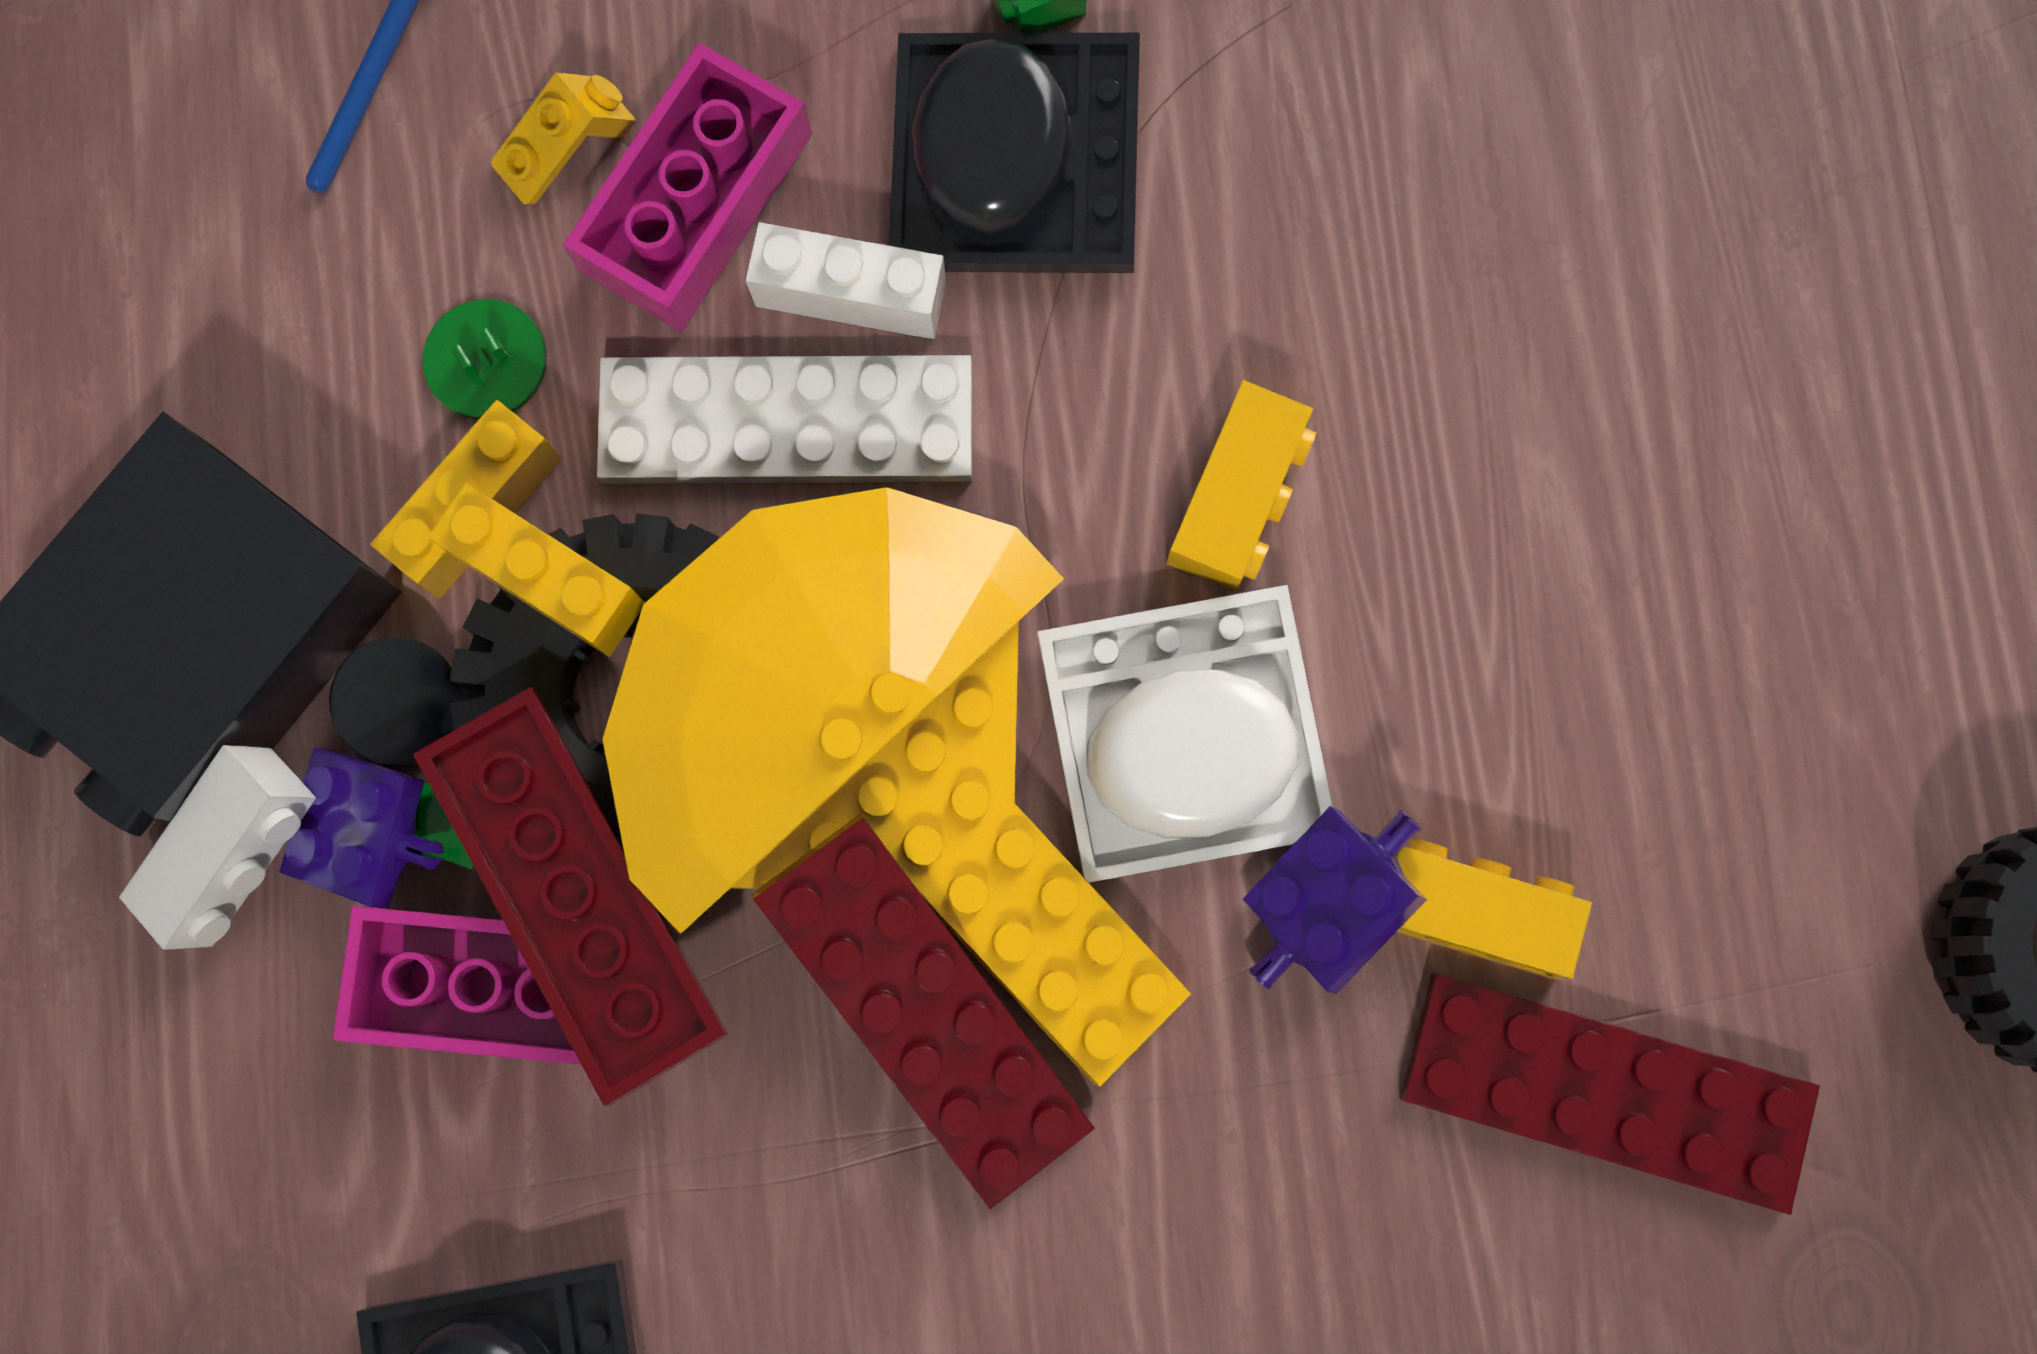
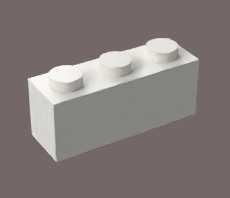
(846, 280)
(217, 847)

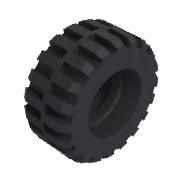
(1991, 946)

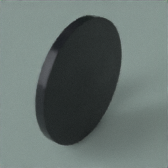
(392, 699)

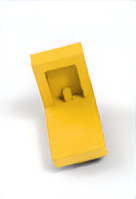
(554, 129)

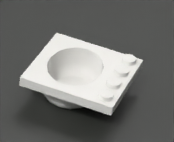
(1185, 733)

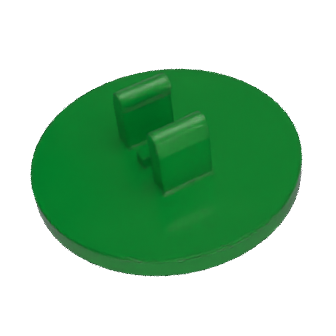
(483, 356)

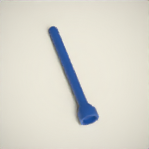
(359, 94)

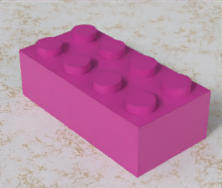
(689, 187)
(443, 988)

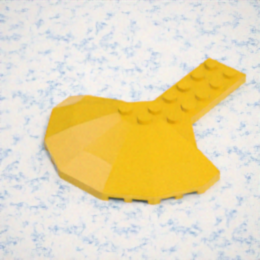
(872, 670)

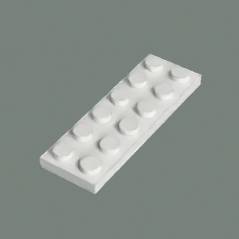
(785, 419)

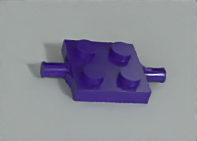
(357, 829)
(1334, 899)

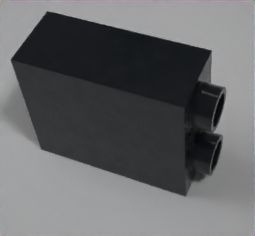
(176, 624)

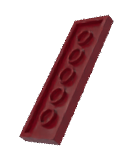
(569, 898)
(923, 1010)
(1611, 1093)

